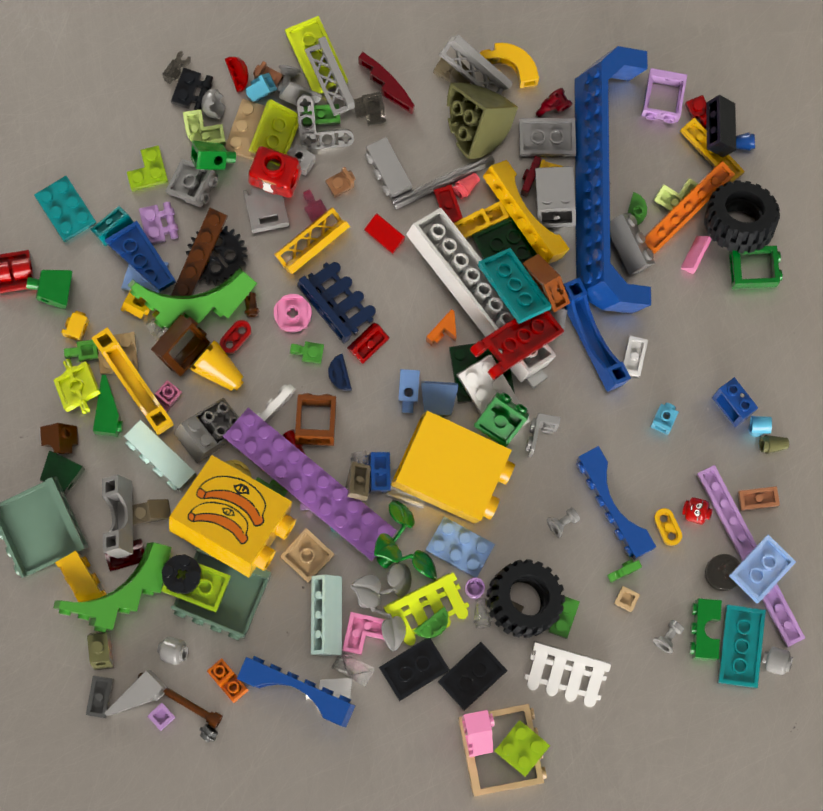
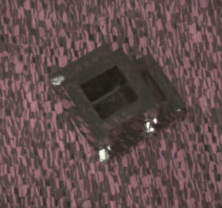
(371, 107)

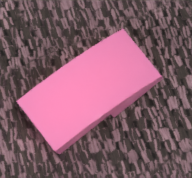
(167, 395)

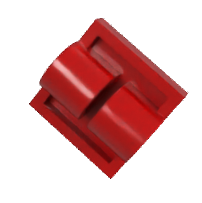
(15, 270)

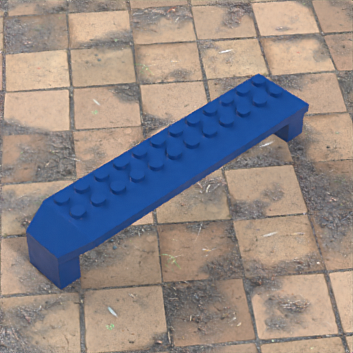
(601, 280)

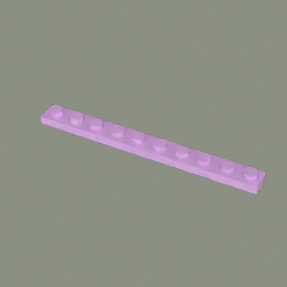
(744, 544)

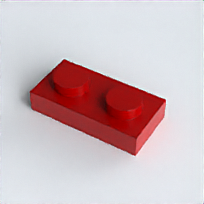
(447, 201)

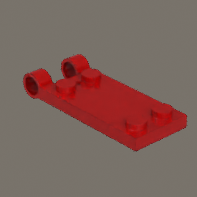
(518, 341)

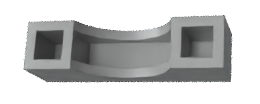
(118, 495)

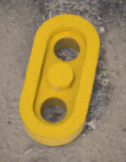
(667, 527)

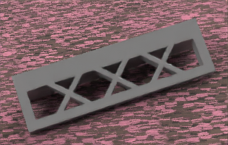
(475, 60)
(338, 78)

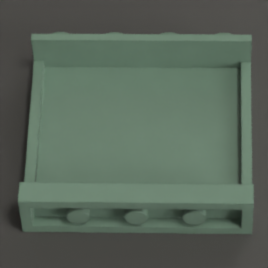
(39, 527)
(237, 604)

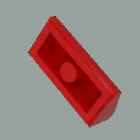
(384, 233)
(368, 342)

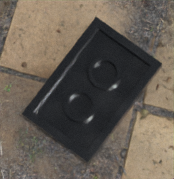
(414, 668)
(472, 676)

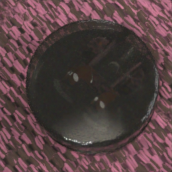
(718, 572)

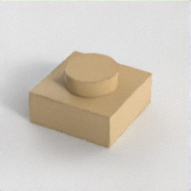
(626, 599)

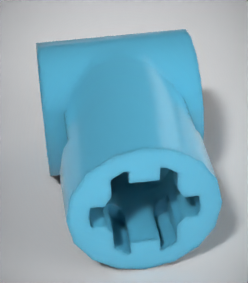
(760, 425)

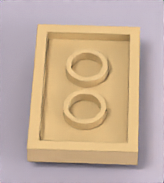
(244, 128)

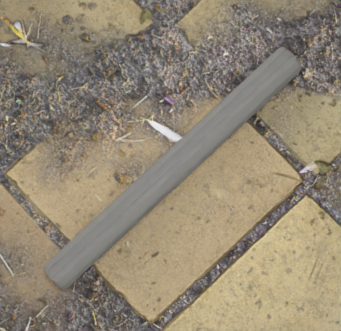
(443, 181)

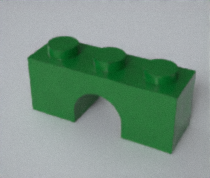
(702, 645)

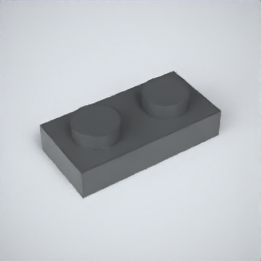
(99, 696)

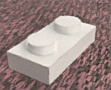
(635, 355)

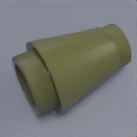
(773, 444)

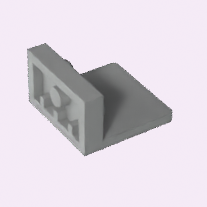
(546, 423)

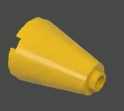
(218, 367)

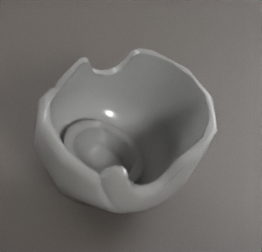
(212, 105)

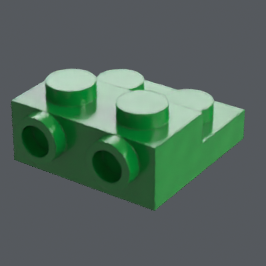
(502, 419)

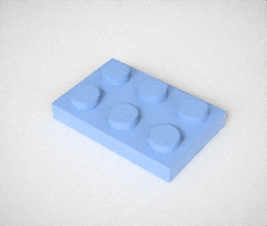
(460, 547)
(762, 568)

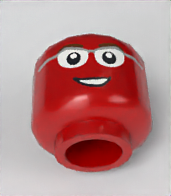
(697, 510)

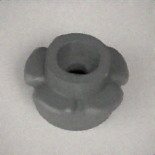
(208, 733)

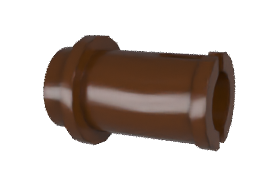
(251, 305)

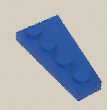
(139, 253)

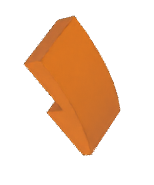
(227, 680)

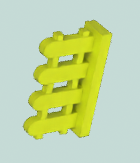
(433, 599)

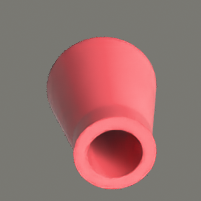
(466, 185)

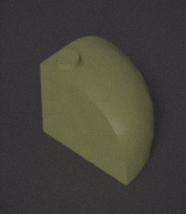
(478, 118)

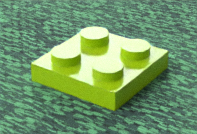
(522, 748)

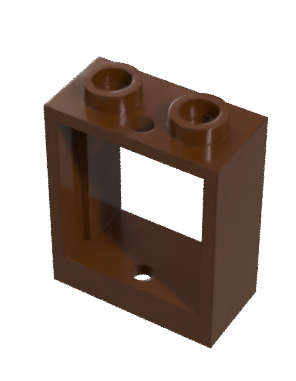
(189, 352)

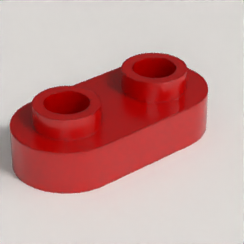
(235, 337)

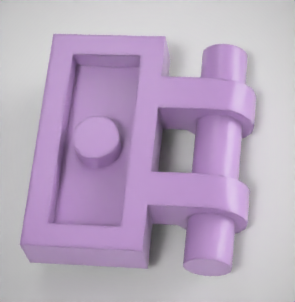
(152, 223)

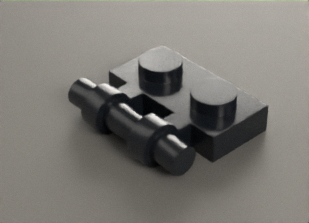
(187, 86)

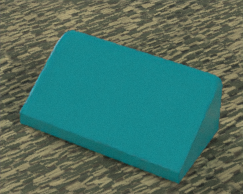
(111, 224)

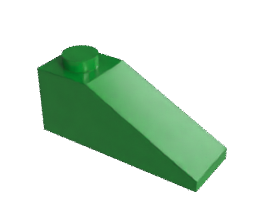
(107, 416)

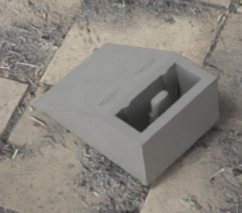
(555, 196)
(205, 430)

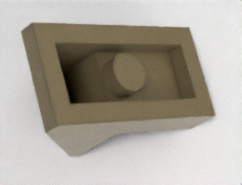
(450, 74)
(358, 481)
(151, 511)

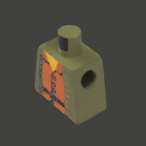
(100, 650)

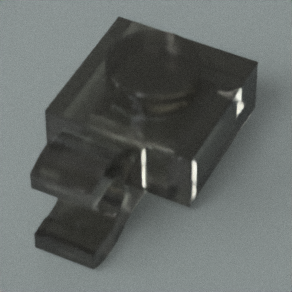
(173, 71)

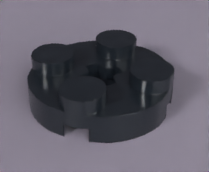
(183, 563)

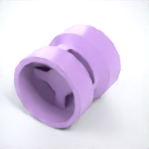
(474, 588)

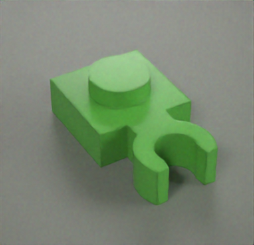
(628, 568)

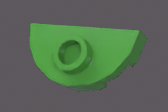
(638, 208)
(434, 625)

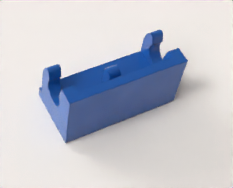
(379, 472)

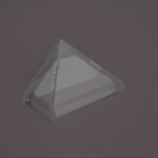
(353, 668)

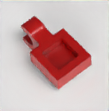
(697, 109)

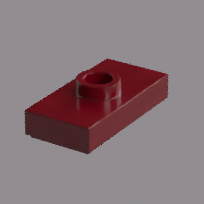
(529, 176)

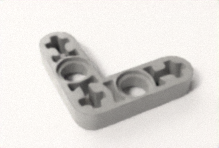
(311, 131)

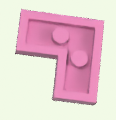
(358, 628)

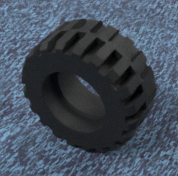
(747, 199)
(542, 581)

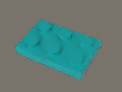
(65, 208)

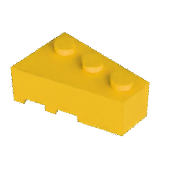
(79, 577)

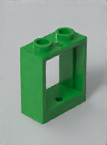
(736, 273)

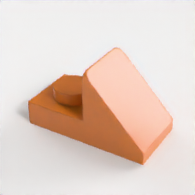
(446, 325)

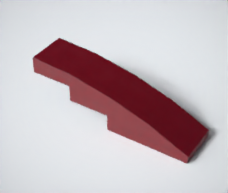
(390, 87)

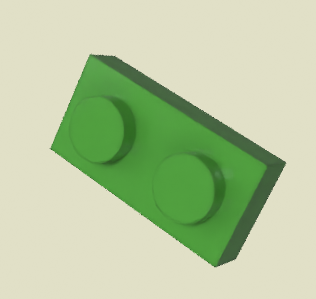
(323, 115)
(563, 625)

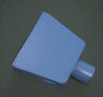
(408, 380)
(439, 397)

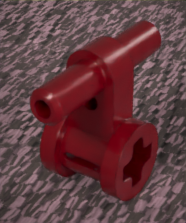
(556, 100)

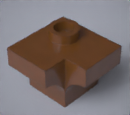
(59, 437)

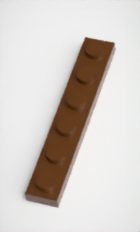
(200, 253)

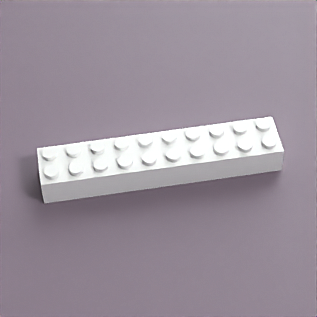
(458, 269)

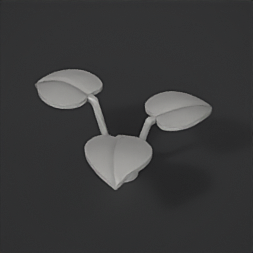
(368, 595)

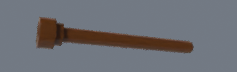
(213, 719)

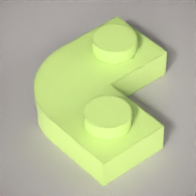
(196, 131)
(669, 198)

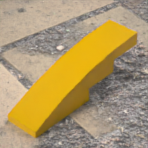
(482, 219)

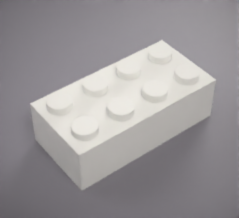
(482, 387)

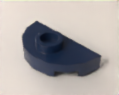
(338, 373)

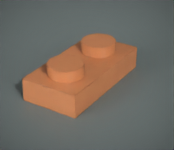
(758, 498)

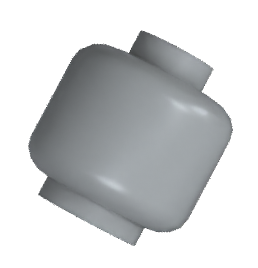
(172, 650)
(778, 660)

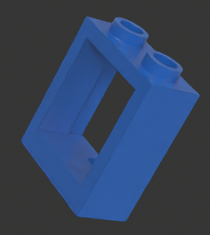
(732, 404)

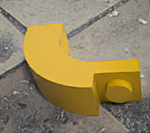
(515, 58)

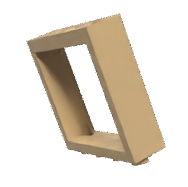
(471, 764)

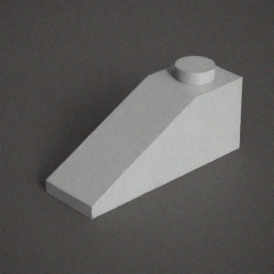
(142, 691)

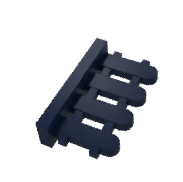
(321, 300)

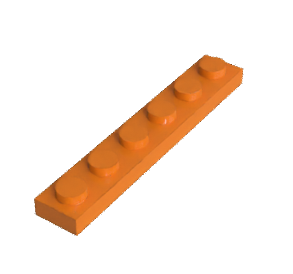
(687, 207)

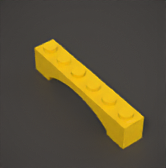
(544, 242)
(132, 381)

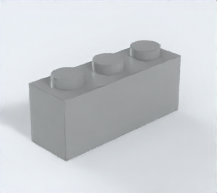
(388, 168)
(630, 243)

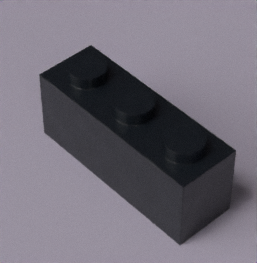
(721, 126)

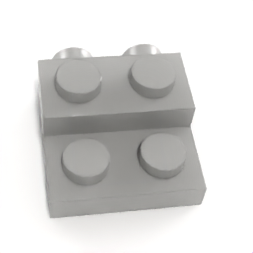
(192, 183)

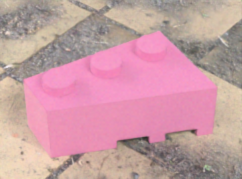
(478, 732)

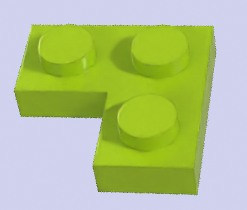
(152, 173)

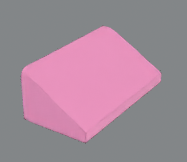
(696, 253)

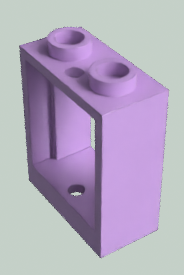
(666, 78)

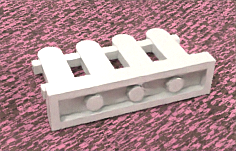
(558, 667)

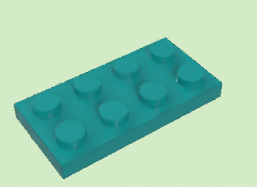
(514, 285)
(741, 646)

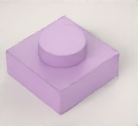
(161, 716)

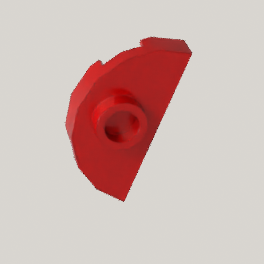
(238, 72)

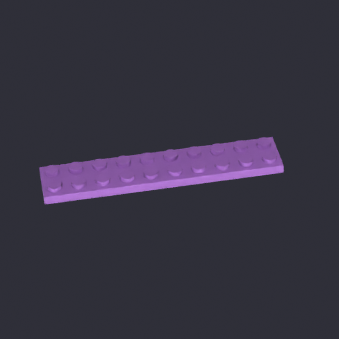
(307, 482)

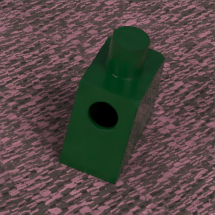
(65, 470)

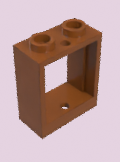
(548, 281)
(313, 436)

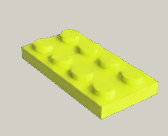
(305, 36)

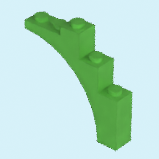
(223, 298)
(145, 580)

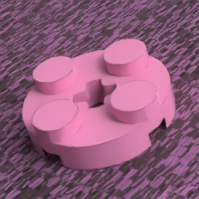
(289, 302)

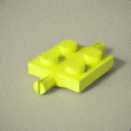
(76, 386)

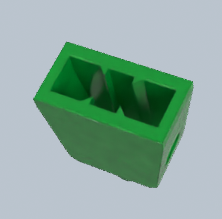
(211, 155)
(52, 287)

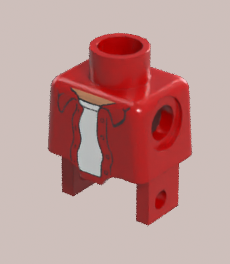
(280, 181)

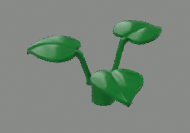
(388, 552)

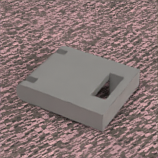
(265, 205)

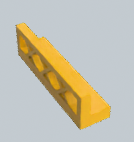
(316, 246)

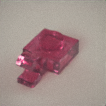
(314, 208)

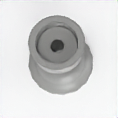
(288, 72)
(557, 525)
(665, 643)

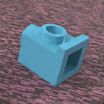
(261, 87)
(662, 424)

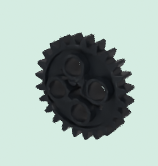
(229, 244)

